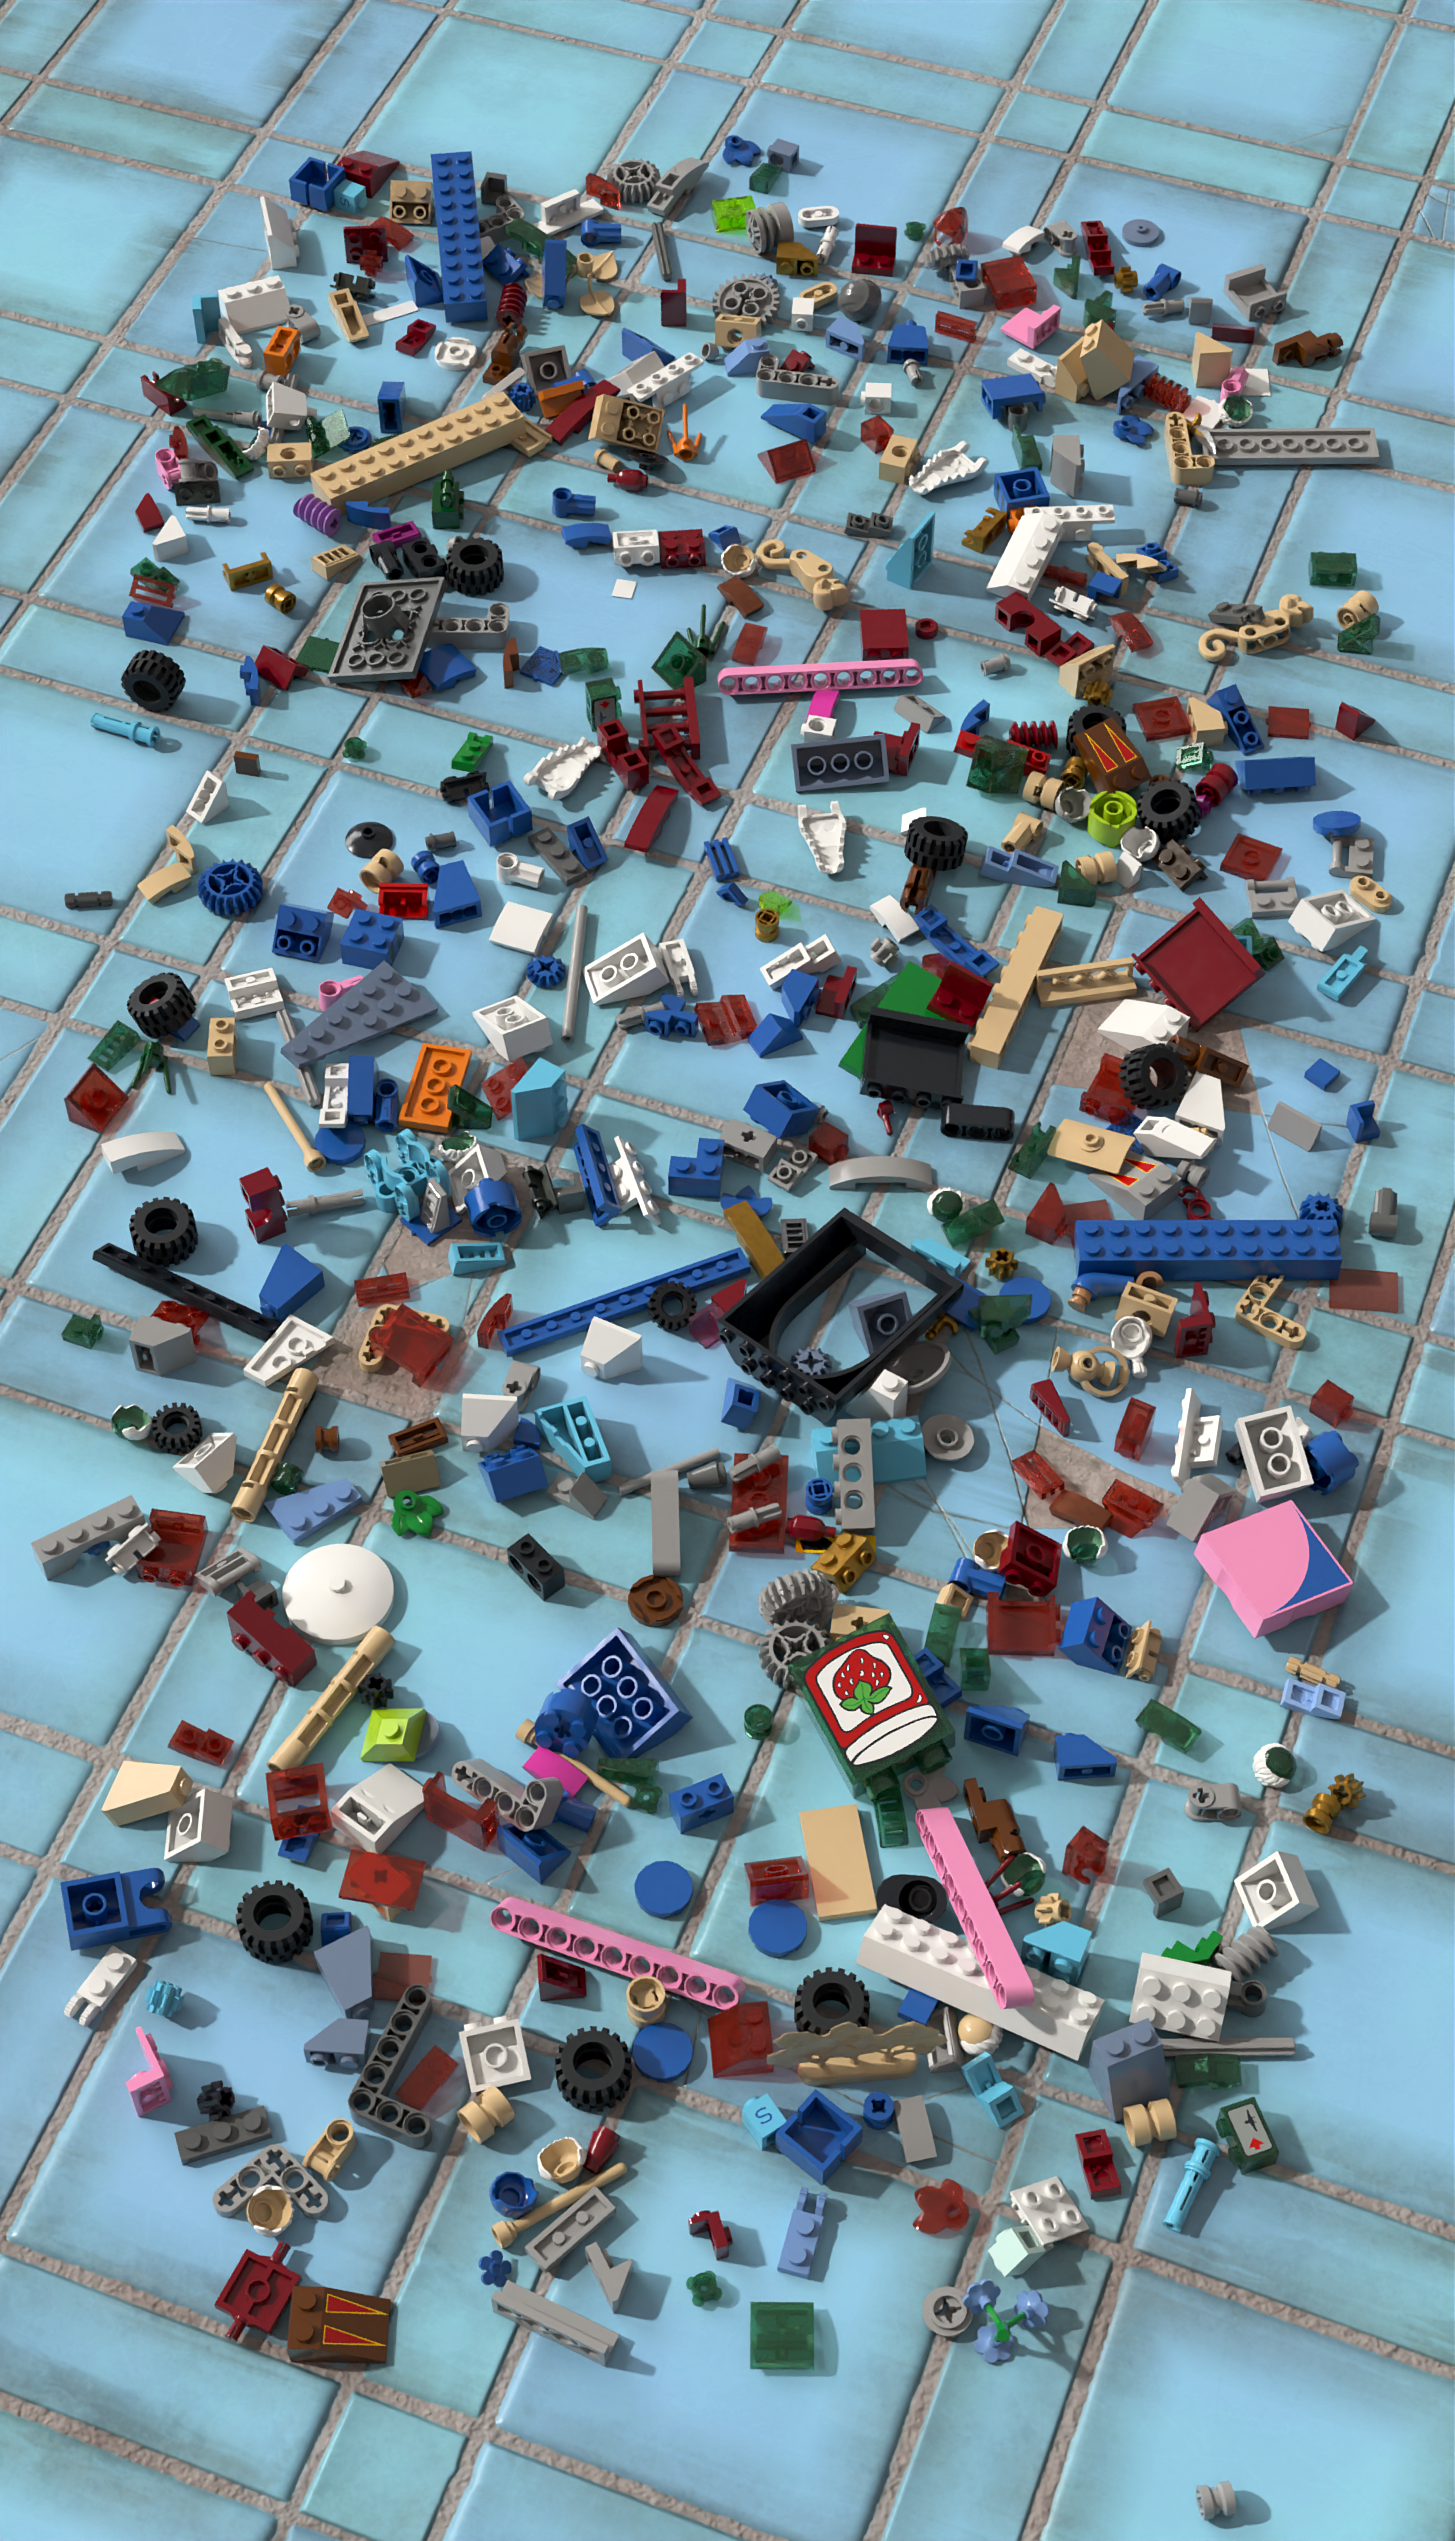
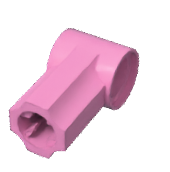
(1235, 383)
(331, 991)

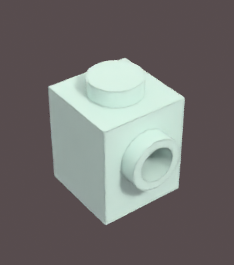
(1016, 2250)

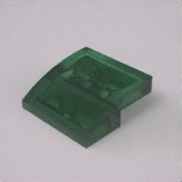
(782, 2335)

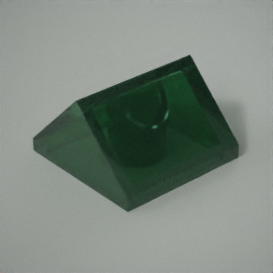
(680, 660)

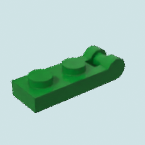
(472, 752)

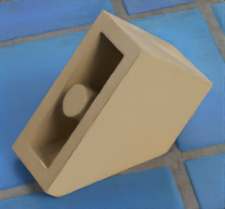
(1206, 723)

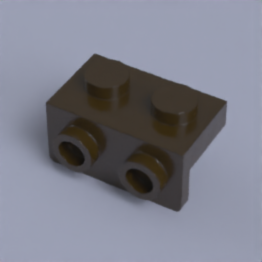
(1178, 866)

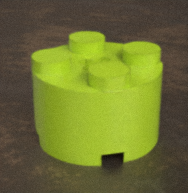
(1111, 817)

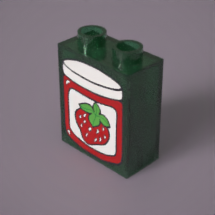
(873, 1709)

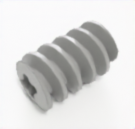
(1246, 1953)

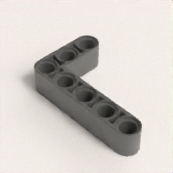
(390, 2068)

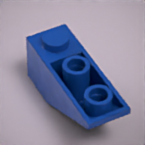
(799, 419)
(1240, 724)

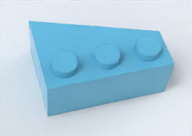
(575, 1437)

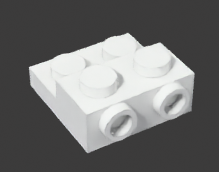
(636, 548)
(494, 2053)

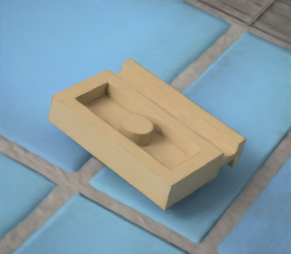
(533, 440)

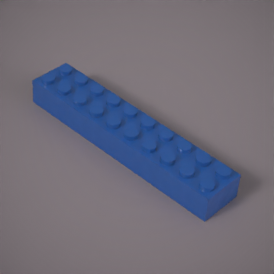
(459, 237)
(1209, 1248)

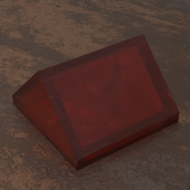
(788, 461)
(94, 1100)
(777, 1879)

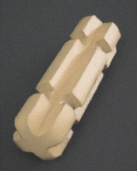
(1312, 1673)

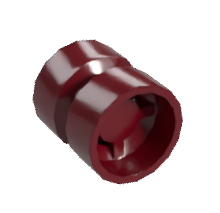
(1217, 783)

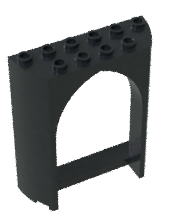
(759, 1318)

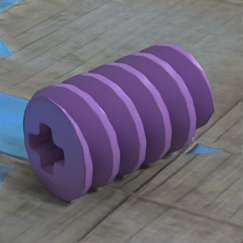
(318, 514)

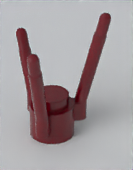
(1008, 1891)

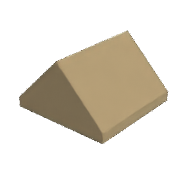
(1210, 361)

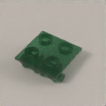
(327, 433)

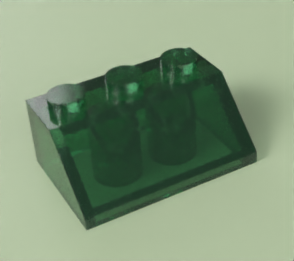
(196, 380)

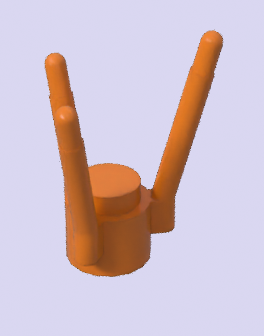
(685, 448)

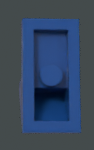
(586, 842)

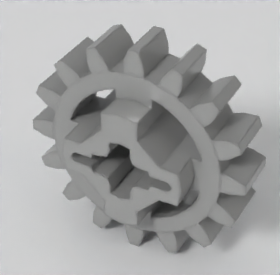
(945, 255)

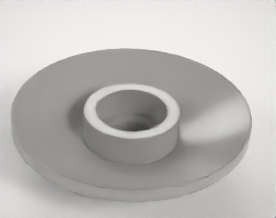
(950, 1429)

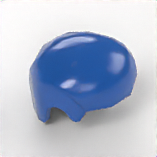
(513, 2194)

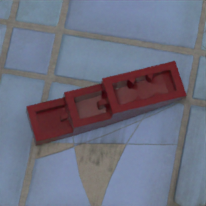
(1097, 248)
(579, 412)
(650, 818)

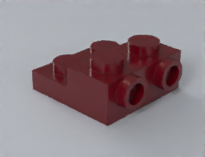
(682, 548)
(1030, 1560)

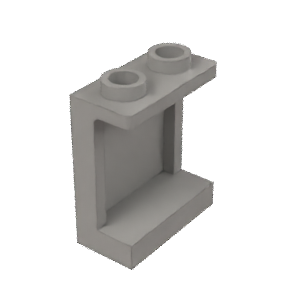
(1253, 294)

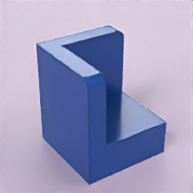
(1104, 584)
(1361, 1122)

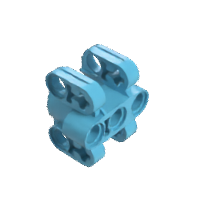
(404, 1186)

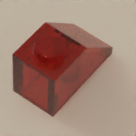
(1047, 1217)
(1135, 1429)

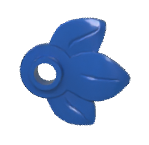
(739, 150)
(1132, 429)
(760, 1206)

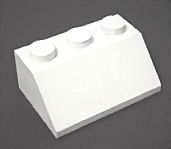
(279, 235)
(255, 304)
(1273, 1453)

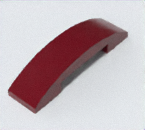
(683, 767)

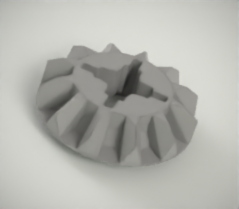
(934, 2305)

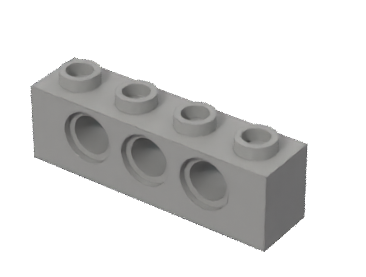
(859, 1432)

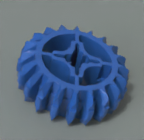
(230, 887)

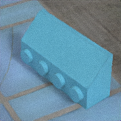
(896, 1452)

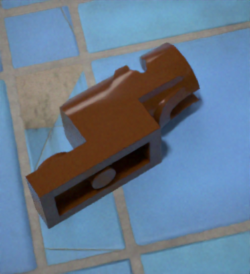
(1307, 348)
(505, 354)
(917, 888)
(1212, 1062)
(993, 1821)

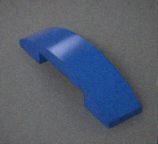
(951, 945)

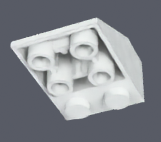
(378, 1808)

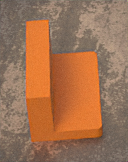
(556, 399)

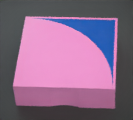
(1273, 1568)

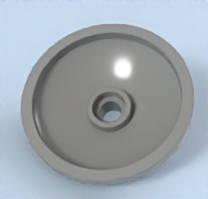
(922, 1365)

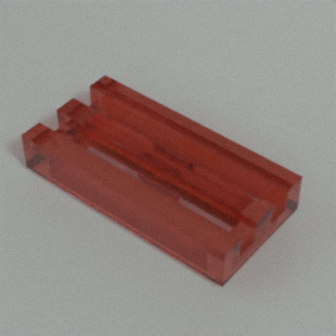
(955, 323)
(170, 595)
(383, 1292)
(1032, 1481)

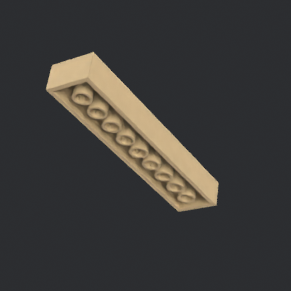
(420, 453)

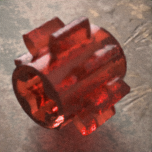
(371, 263)

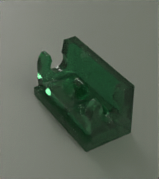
(1032, 1152)

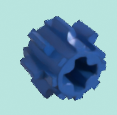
(523, 397)

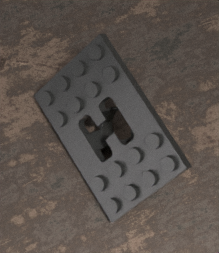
(378, 609)

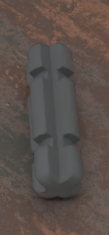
(88, 899)

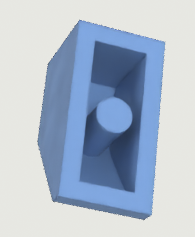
(845, 338)
(746, 357)

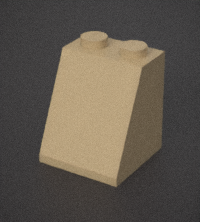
(1105, 359)

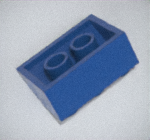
(1276, 774)

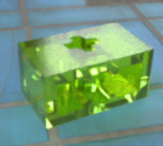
(730, 213)

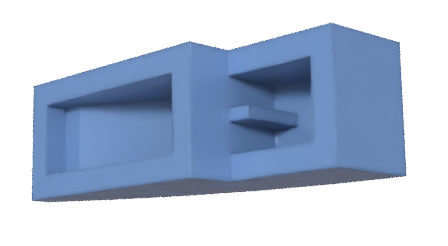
(1017, 868)

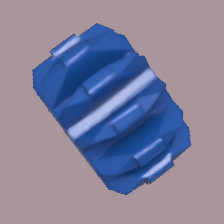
(1321, 1208)

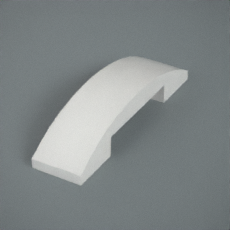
(335, 1096)

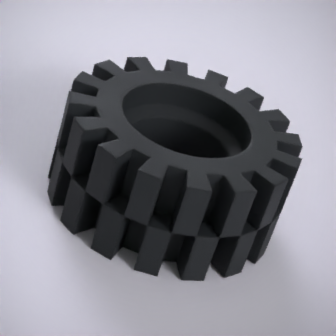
(672, 1290)
(180, 1440)

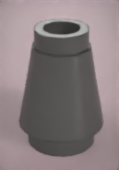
(708, 1476)

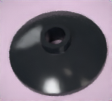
(646, 459)
(368, 839)

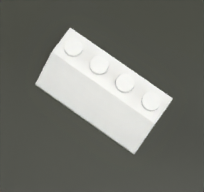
(1026, 555)

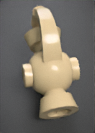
(1084, 1367)

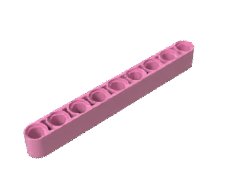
(830, 682)
(975, 1908)
(630, 1948)

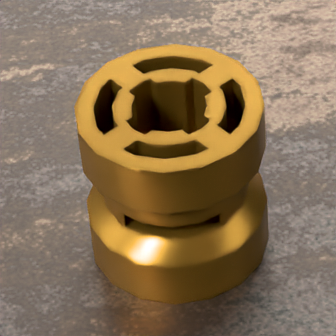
(279, 597)
(1075, 773)
(767, 925)
(1321, 1814)

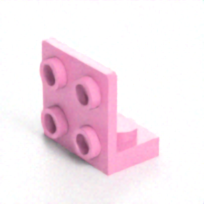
(1032, 327)
(150, 2088)

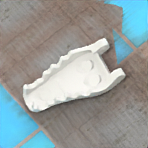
(947, 468)
(562, 771)
(824, 837)

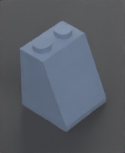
(1129, 2068)

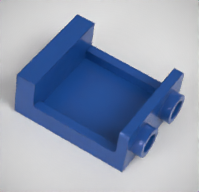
(1011, 391)

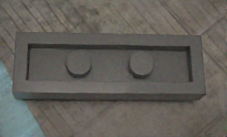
(557, 856)
(223, 2135)

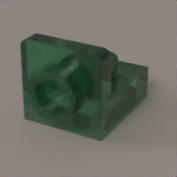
(1194, 756)
(83, 1331)

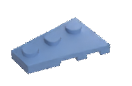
(312, 1509)

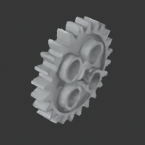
(747, 298)

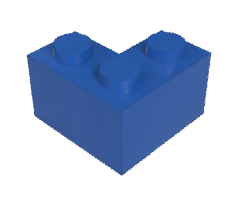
(698, 1175)

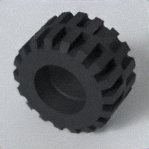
(475, 566)
(153, 680)
(1087, 718)
(1169, 796)
(936, 843)
(169, 1012)
(1169, 1074)
(159, 1216)
(271, 1900)
(826, 1987)
(589, 2046)

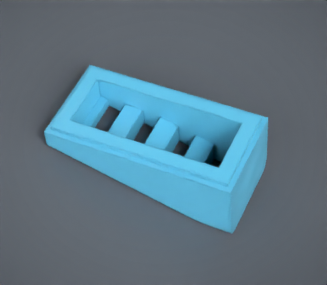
(462, 1264)

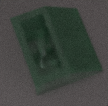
(997, 766)

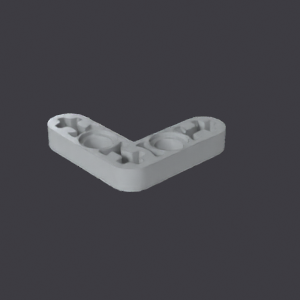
(269, 2174)

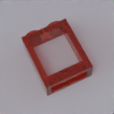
(297, 1783)

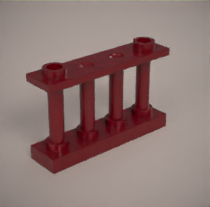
(687, 710)

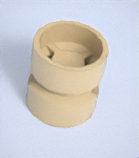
(1356, 609)
(1034, 793)
(1100, 868)
(382, 869)
(645, 2001)
(483, 2116)
(1149, 2122)

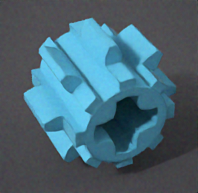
(164, 1998)

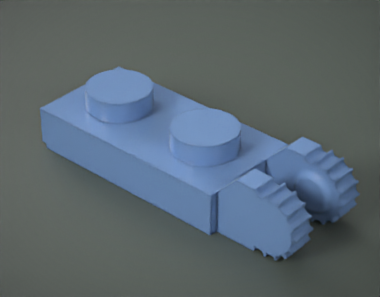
(802, 2236)

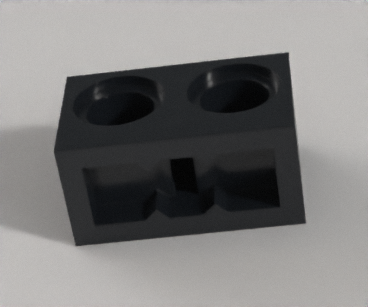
(423, 559)
(536, 1567)

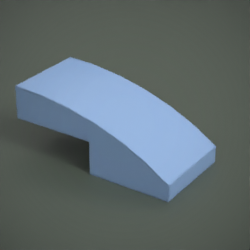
(1314, 1701)

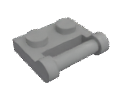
(1359, 856)
(1271, 904)
(227, 1571)

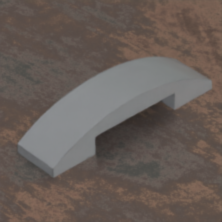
(880, 1170)

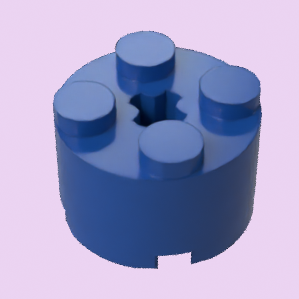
(493, 1207)
(1329, 1462)
(566, 1722)

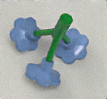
(996, 2340)

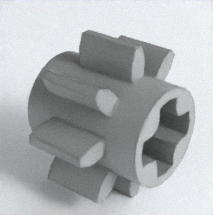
(884, 951)

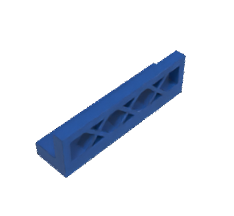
(596, 1175)

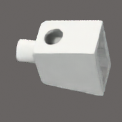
(286, 407)

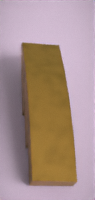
(754, 1238)

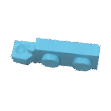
(1343, 974)

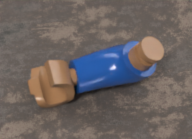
(1094, 1284)

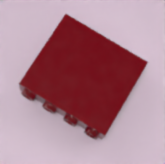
(1199, 966)

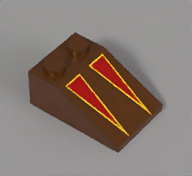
(1111, 758)
(337, 2326)

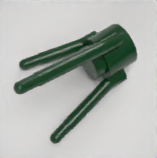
(702, 641)
(152, 1058)

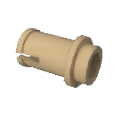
(602, 457)

